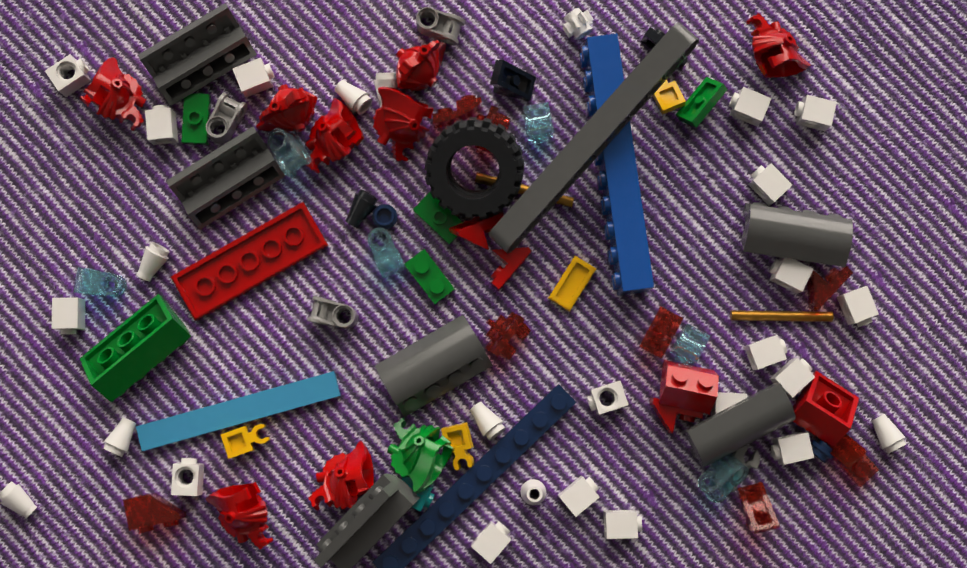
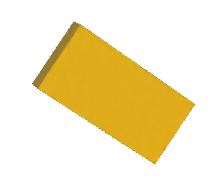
(572, 283)

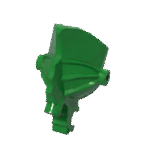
(418, 454)

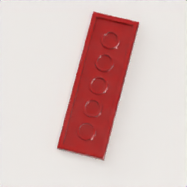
(249, 261)

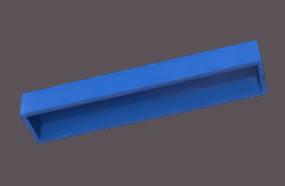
(617, 173)

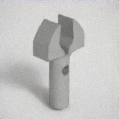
(752, 463)

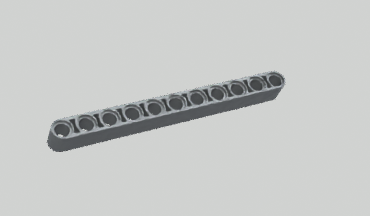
(594, 137)

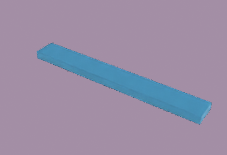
(238, 411)

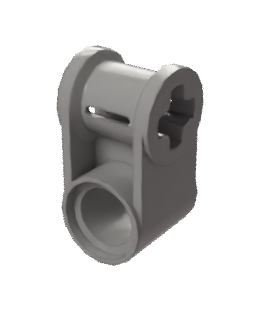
(441, 26)
(226, 113)
(328, 313)

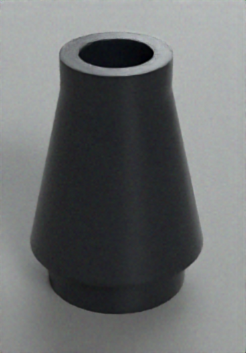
(361, 207)

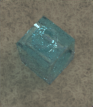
(538, 122)
(689, 345)

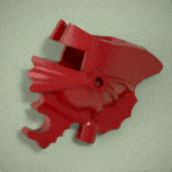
(775, 49)
(419, 66)
(115, 94)
(289, 110)
(400, 120)
(333, 135)
(344, 479)
(242, 512)

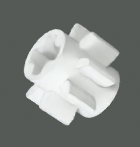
(578, 23)

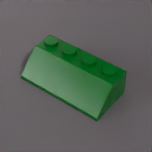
(134, 348)

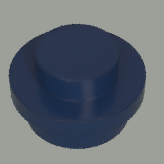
(384, 216)
(822, 451)

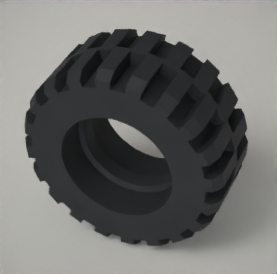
(468, 201)

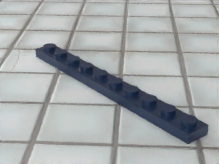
(476, 480)

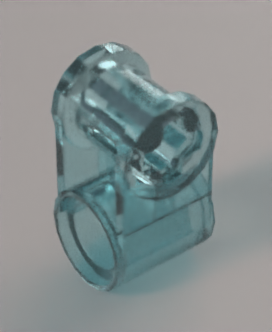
(288, 151)
(386, 256)
(96, 283)
(722, 476)

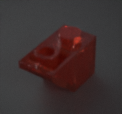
(150, 510)

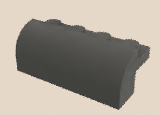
(197, 54)
(226, 178)
(797, 234)
(433, 365)
(740, 424)
(366, 522)

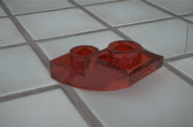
(465, 108)

